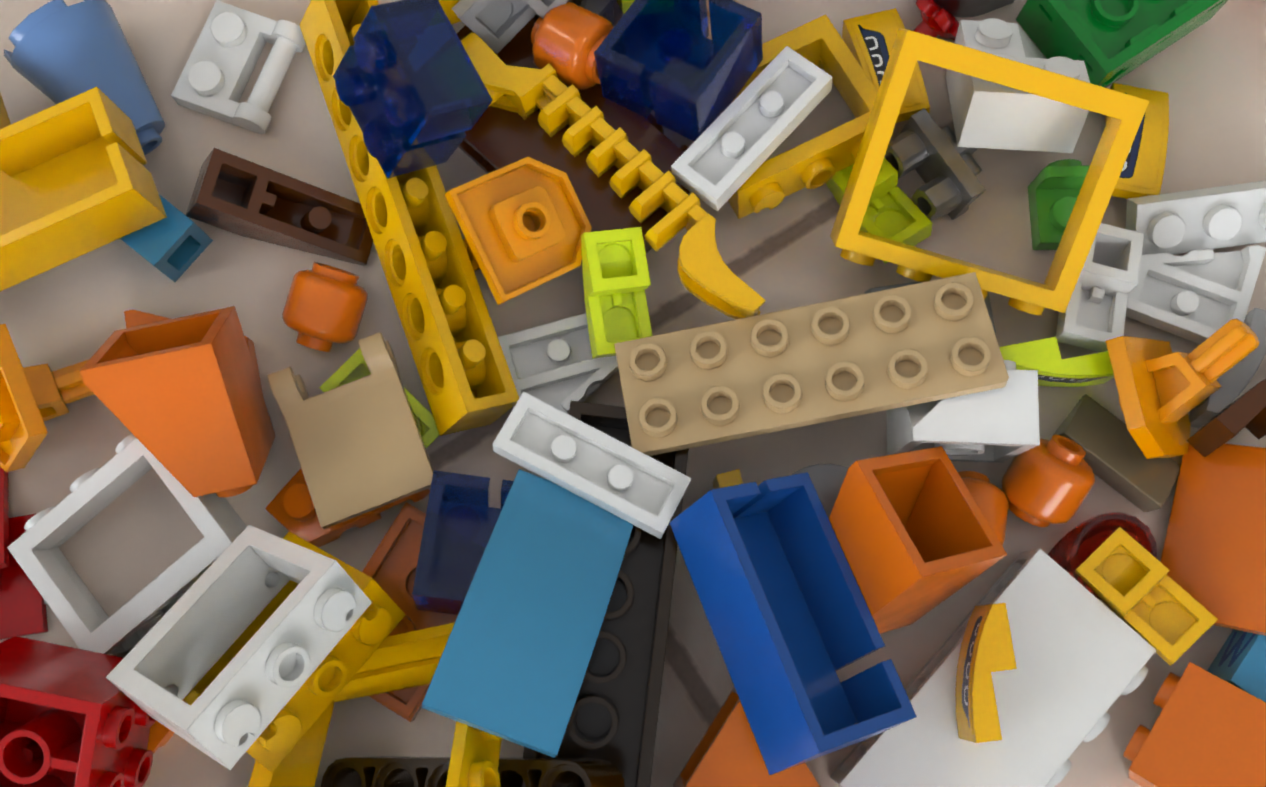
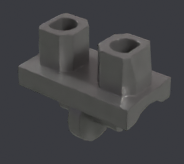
(943, 166)

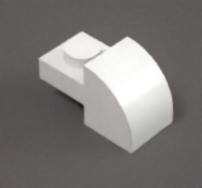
(1102, 290)

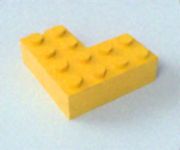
(69, 184)

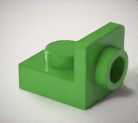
(1052, 201)

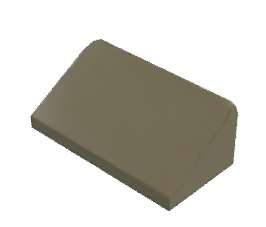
(1117, 456)

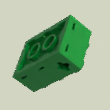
(1111, 34)

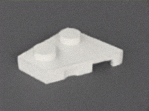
(1195, 291)
(556, 362)

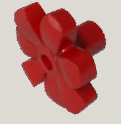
(936, 20)

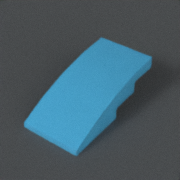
(531, 616)

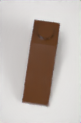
(278, 209)

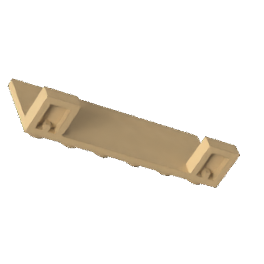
(809, 365)

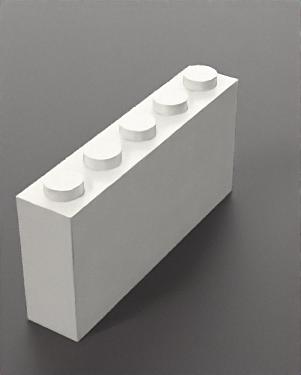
(1069, 672)

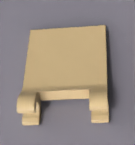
(356, 439)

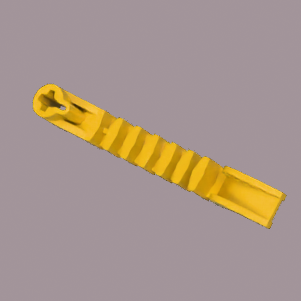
(699, 261)

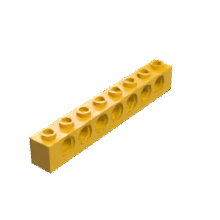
(418, 251)

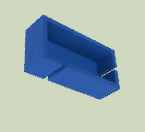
(788, 619)

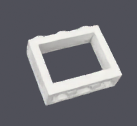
(66, 593)
(266, 669)

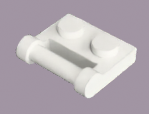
(225, 60)

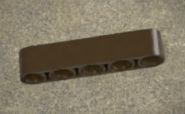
(433, 772)

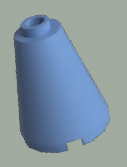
(82, 48)

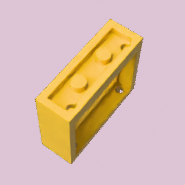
(821, 157)
(328, 677)

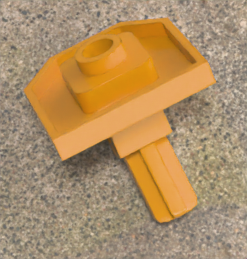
(520, 225)
(1164, 386)
(29, 399)

